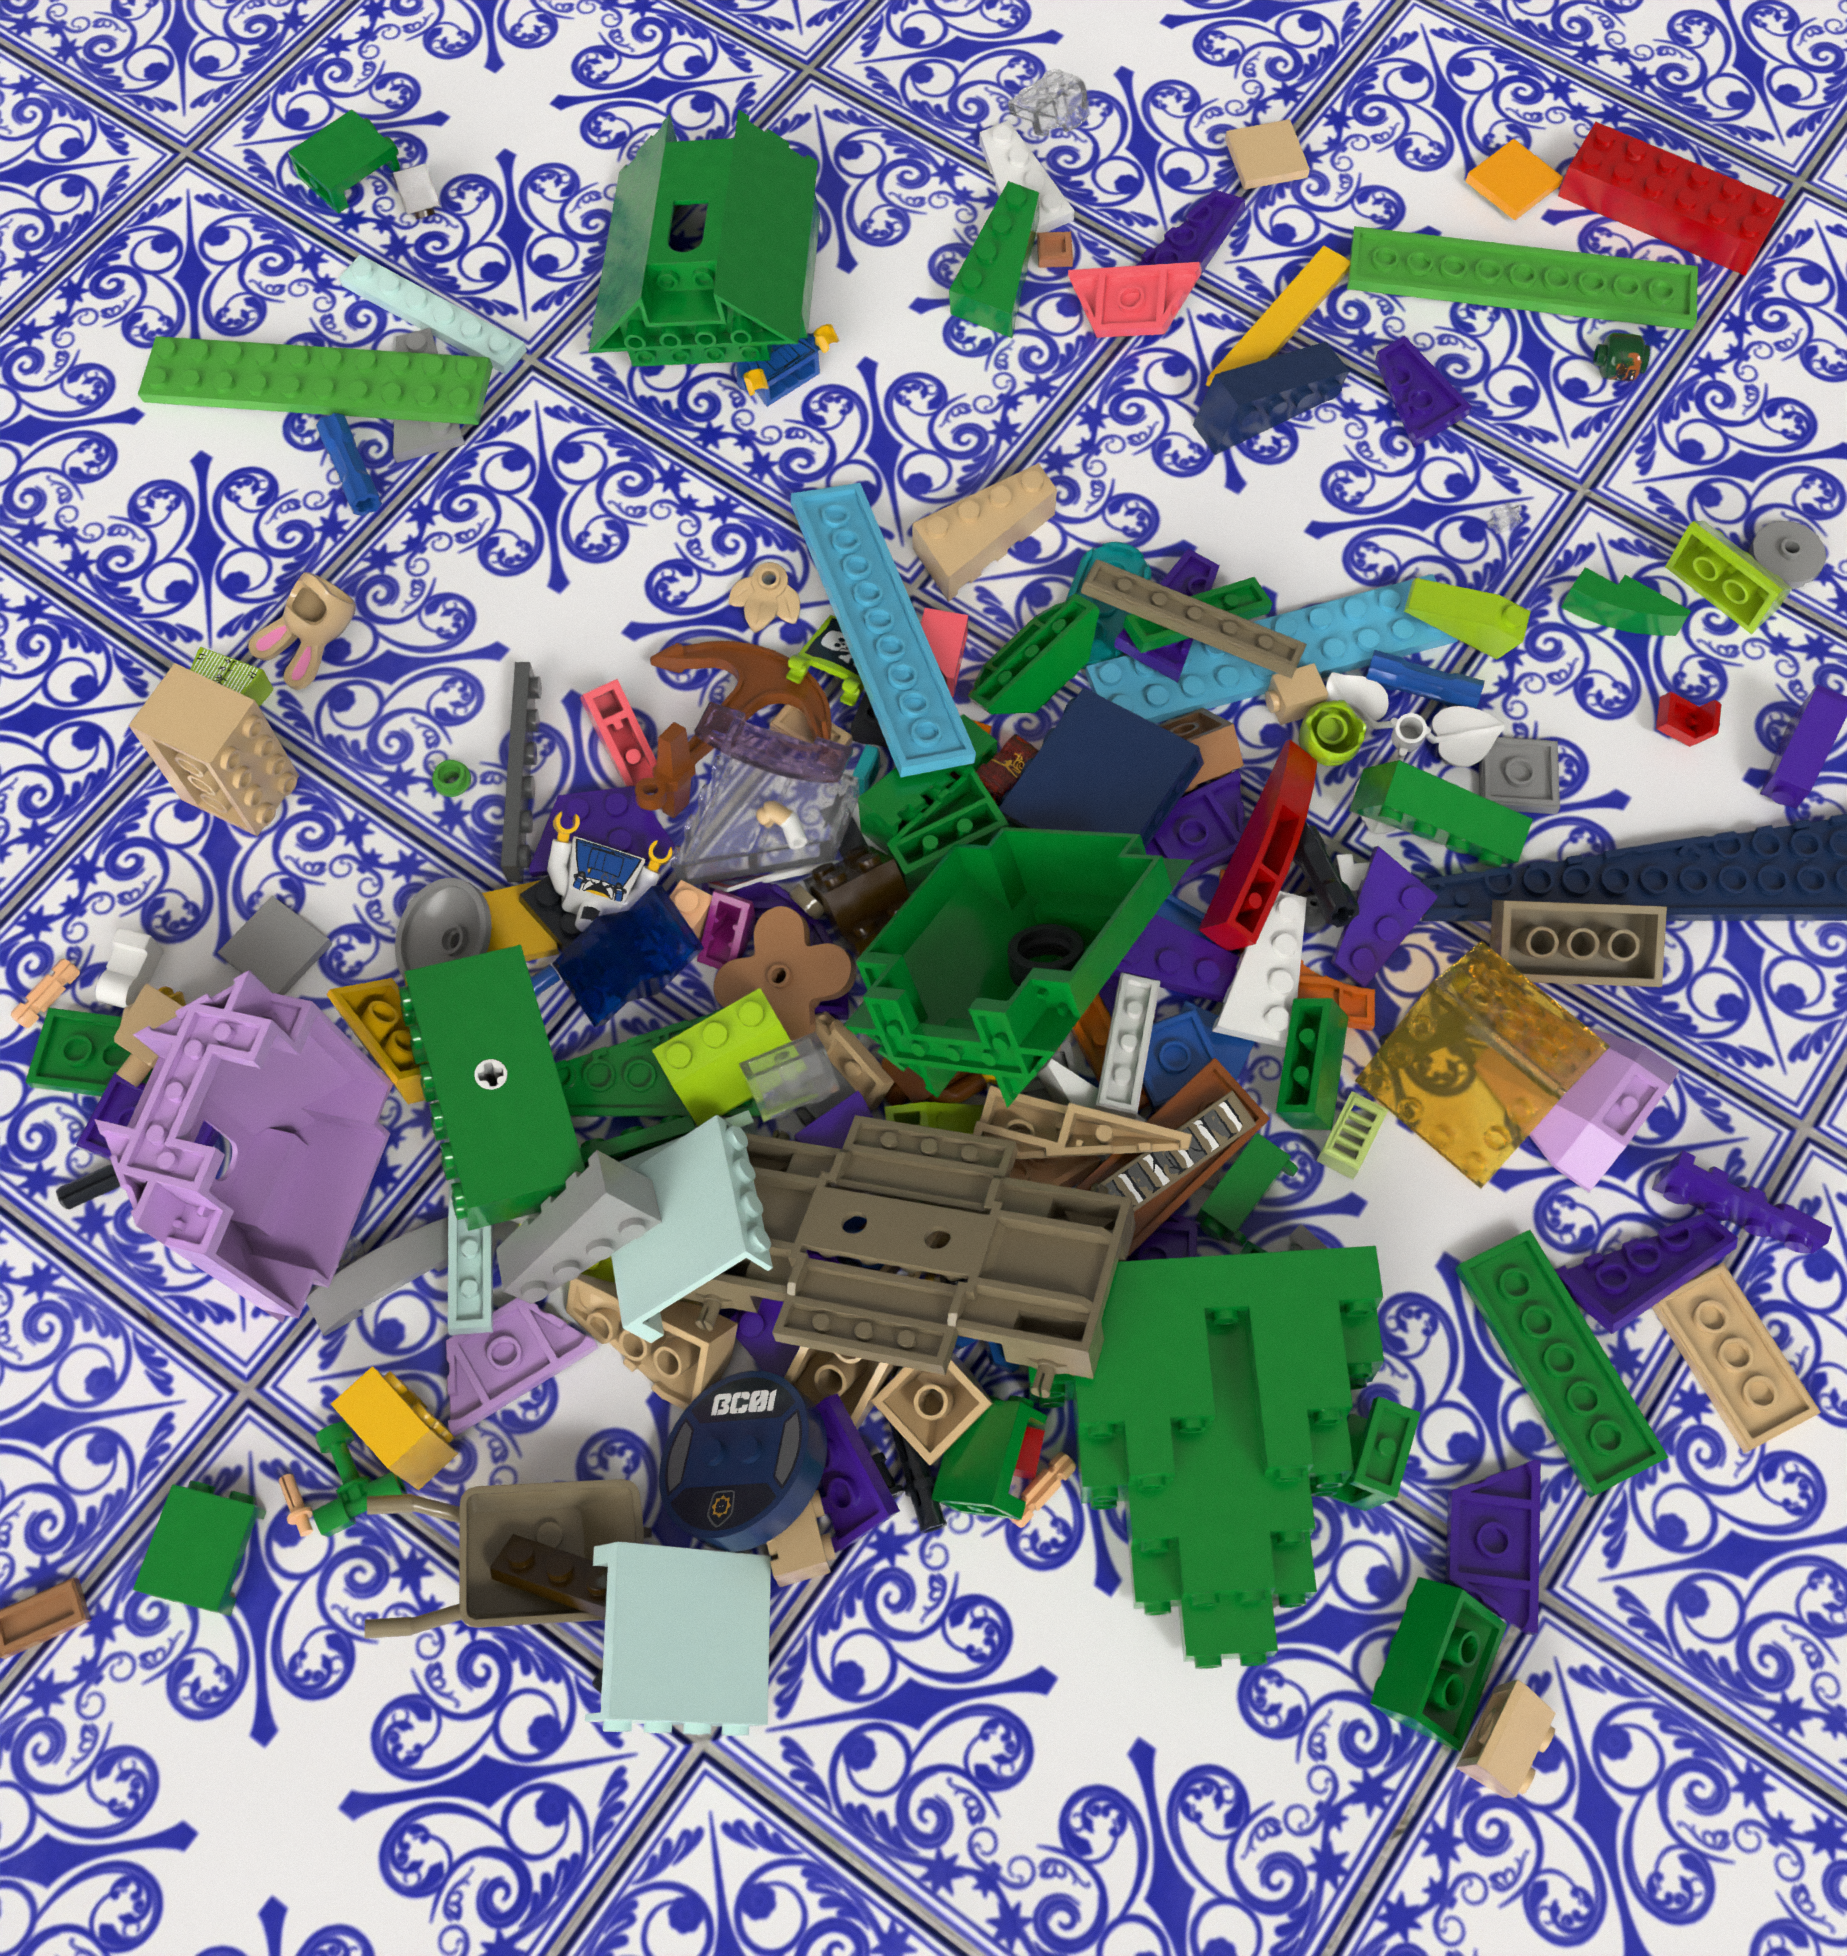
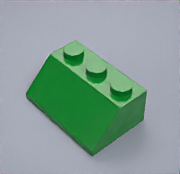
(1439, 1662)

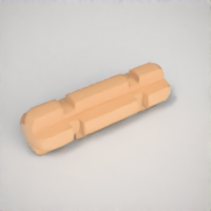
(45, 993)
(1045, 1485)

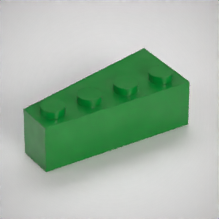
(997, 266)
(898, 799)
(1441, 813)

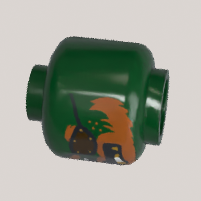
(1622, 357)

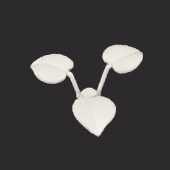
(1461, 731)

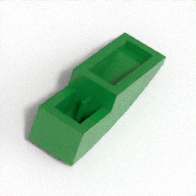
(1624, 606)

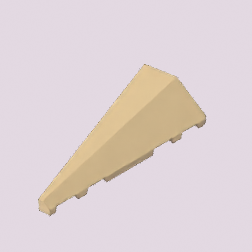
(1060, 1130)

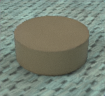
(807, 902)

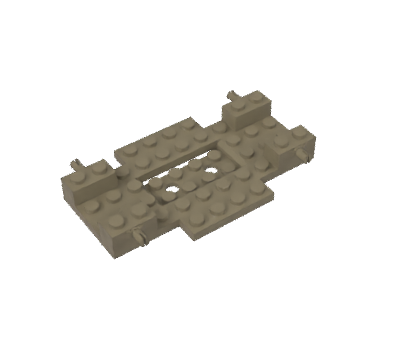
(1030, 1251)

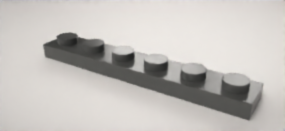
(519, 784)

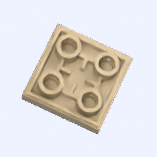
(1267, 154)

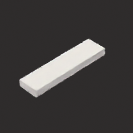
(1127, 1046)

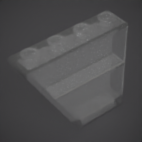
(731, 843)

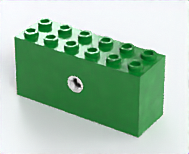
(490, 1085)

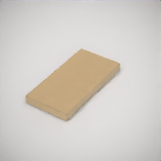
(1735, 1358)

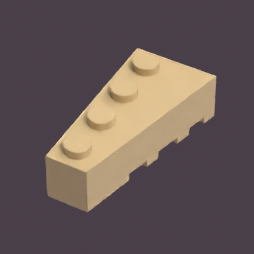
(801, 1549)

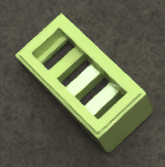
(1339, 1160)

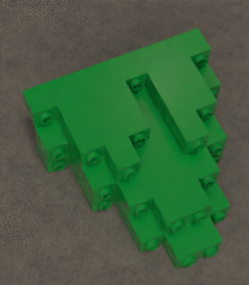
(1220, 1424)

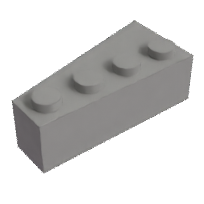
(578, 1228)

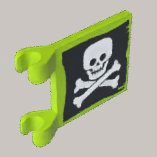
(829, 653)

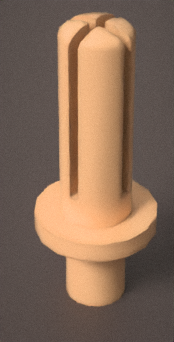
(299, 1513)

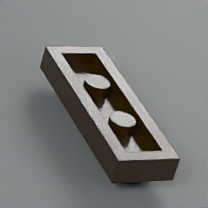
(552, 1574)

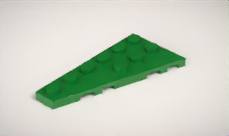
(628, 1079)

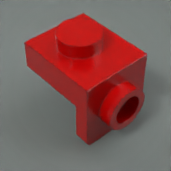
(1686, 720)

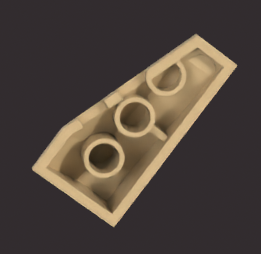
(679, 1362)

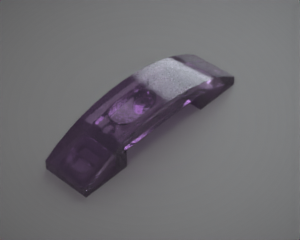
(769, 750)

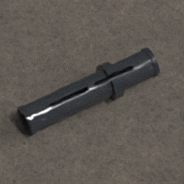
(919, 1485)

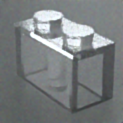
(789, 1077)

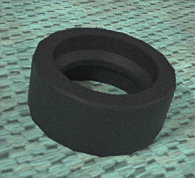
(1039, 941)

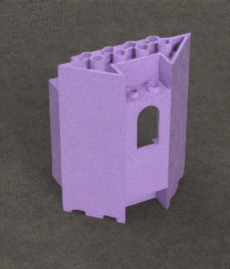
(300, 1131)

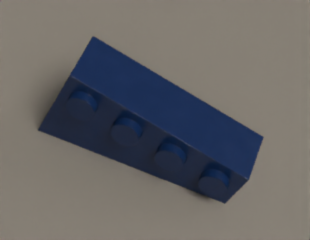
(1267, 394)

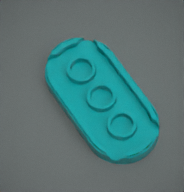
(1110, 618)

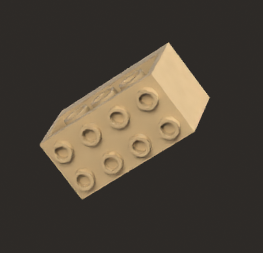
(215, 749)

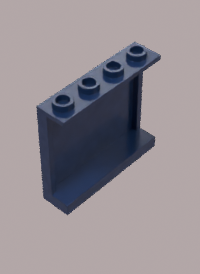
(1102, 773)

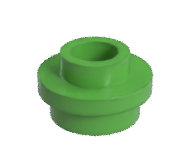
(447, 770)

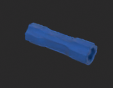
(349, 465)
(1398, 674)

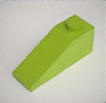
(1469, 615)

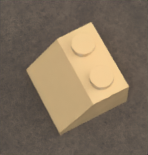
(1508, 1739)

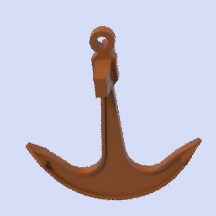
(760, 683)

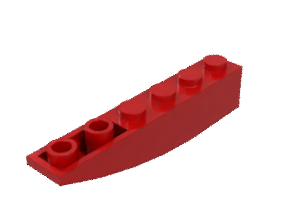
(1262, 853)

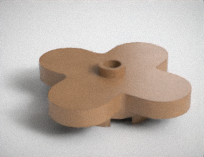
(787, 971)

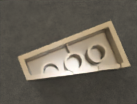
(982, 527)

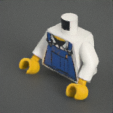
(597, 877)

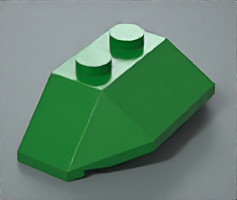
(1038, 659)

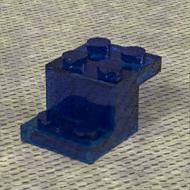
(627, 955)

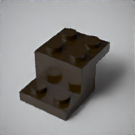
(859, 895)

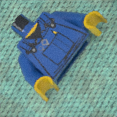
(788, 368)

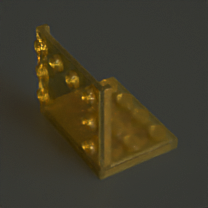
(1480, 1062)

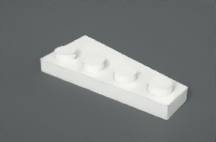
(1014, 162)
(1267, 978)

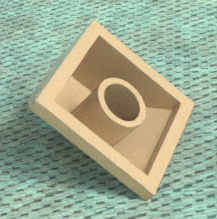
(933, 1407)

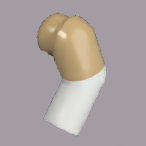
(787, 819)

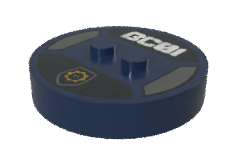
(743, 1461)

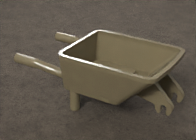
(556, 1514)

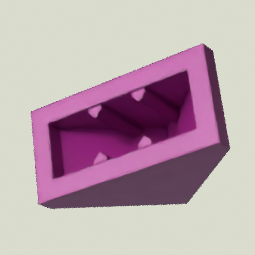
(727, 929)

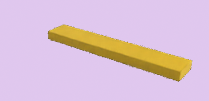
(1287, 311)

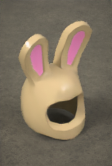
(315, 615)

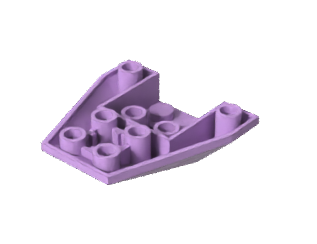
(1603, 1110)

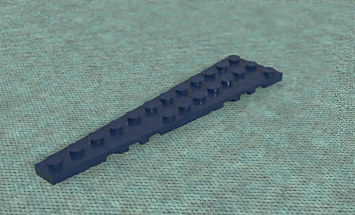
(1730, 876)

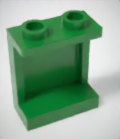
(342, 157)
(1378, 1454)
(983, 1459)
(198, 1547)

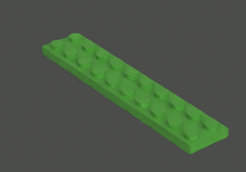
(1523, 278)
(316, 380)

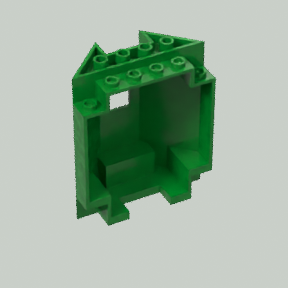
(746, 278)
(941, 963)

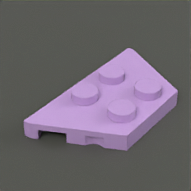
(510, 1361)

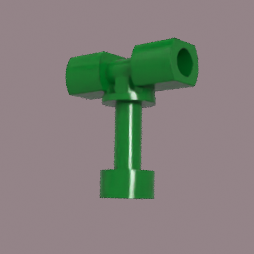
(353, 1493)

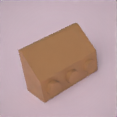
(1216, 743)

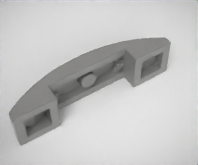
(379, 1275)

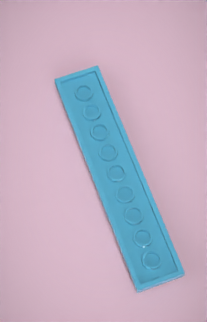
(882, 631)
(1337, 637)

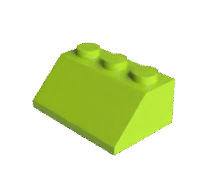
(1727, 576)
(707, 1056)

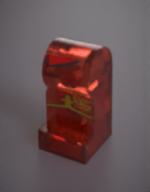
(1006, 766)

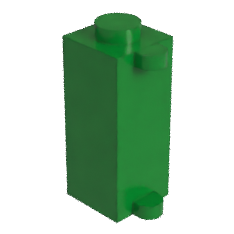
(1243, 1189)

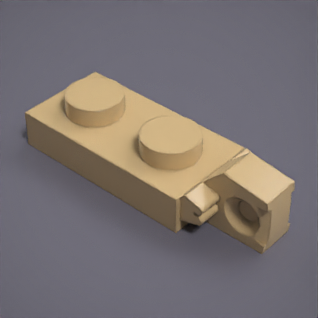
(853, 1060)

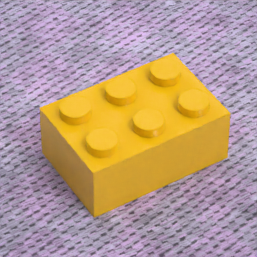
(396, 1426)

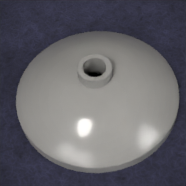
(442, 925)

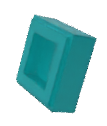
(867, 768)

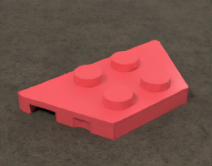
(1133, 297)

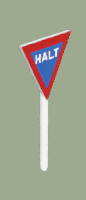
(733, 884)

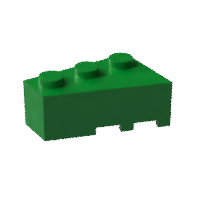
(958, 816)

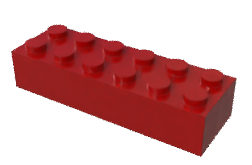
(1670, 198)

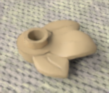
(765, 601)

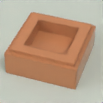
(1054, 249)

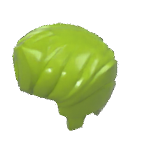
(1332, 733)

